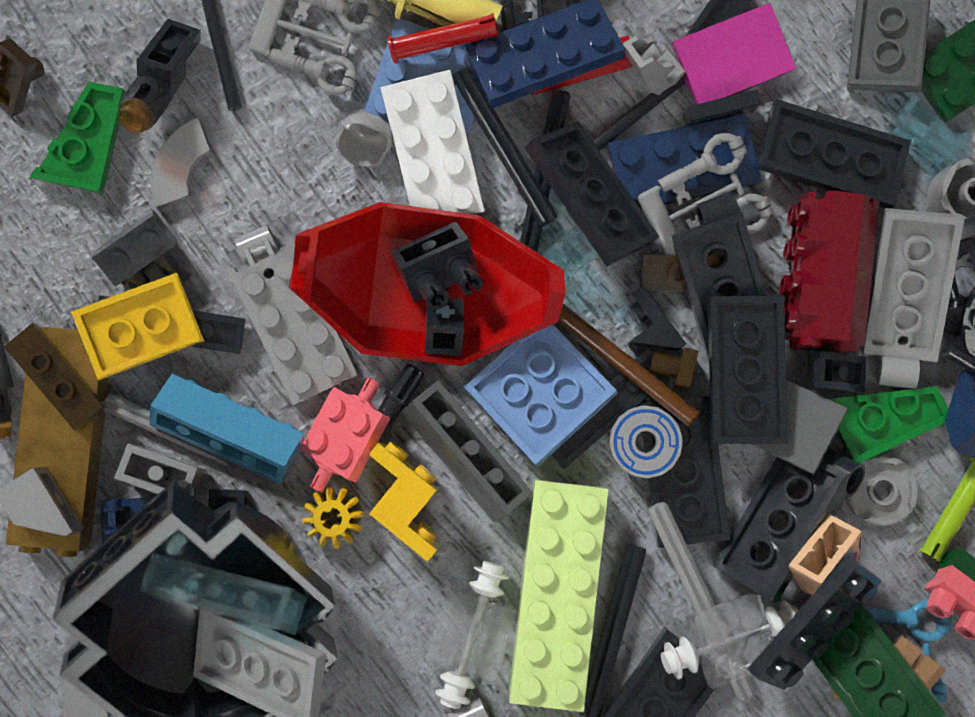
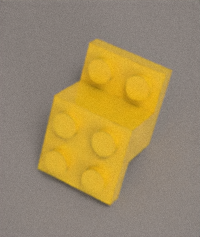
(405, 499)

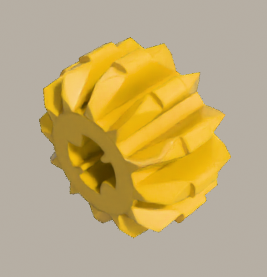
(338, 528)

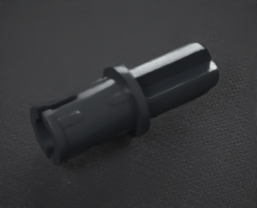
(400, 393)

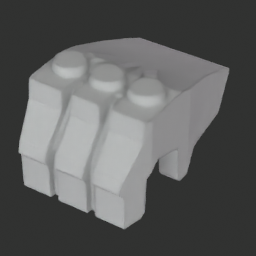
(653, 64)

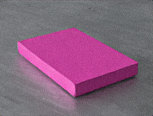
(734, 55)

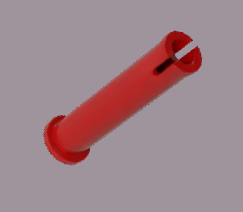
(442, 37)

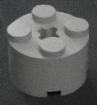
(950, 189)

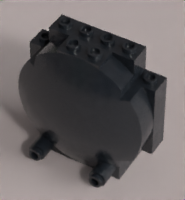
(141, 650)

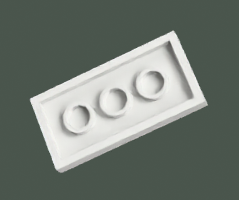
(433, 144)

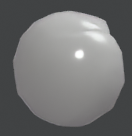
(364, 139)

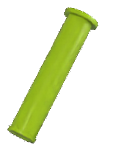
(952, 516)

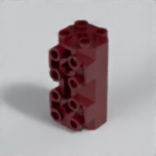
(830, 271)

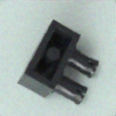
(131, 250)
(437, 263)

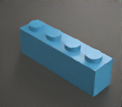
(226, 428)

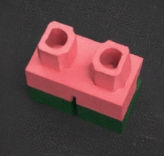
(954, 591)

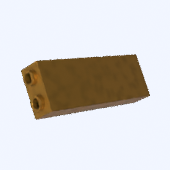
(68, 454)

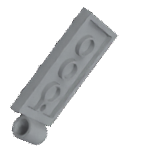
(911, 292)
(297, 340)

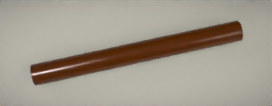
(628, 366)

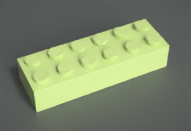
(558, 595)

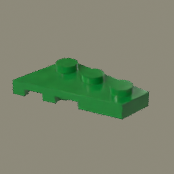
(87, 142)
(888, 419)

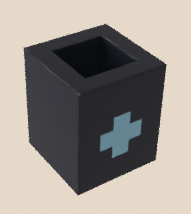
(445, 328)

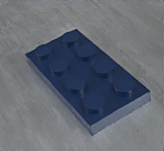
(544, 52)
(652, 156)

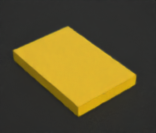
(137, 326)

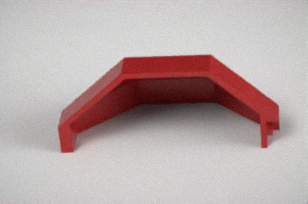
(355, 287)

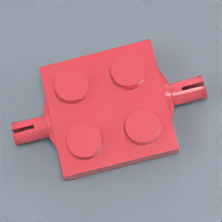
(344, 434)

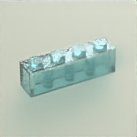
(223, 593)

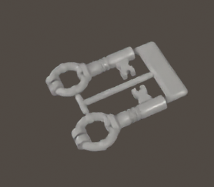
(270, 20)
(657, 213)

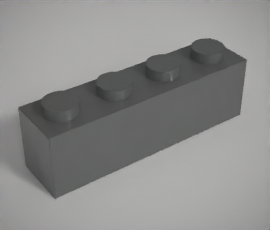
(466, 452)

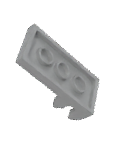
(259, 666)

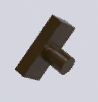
(16, 74)
(676, 367)

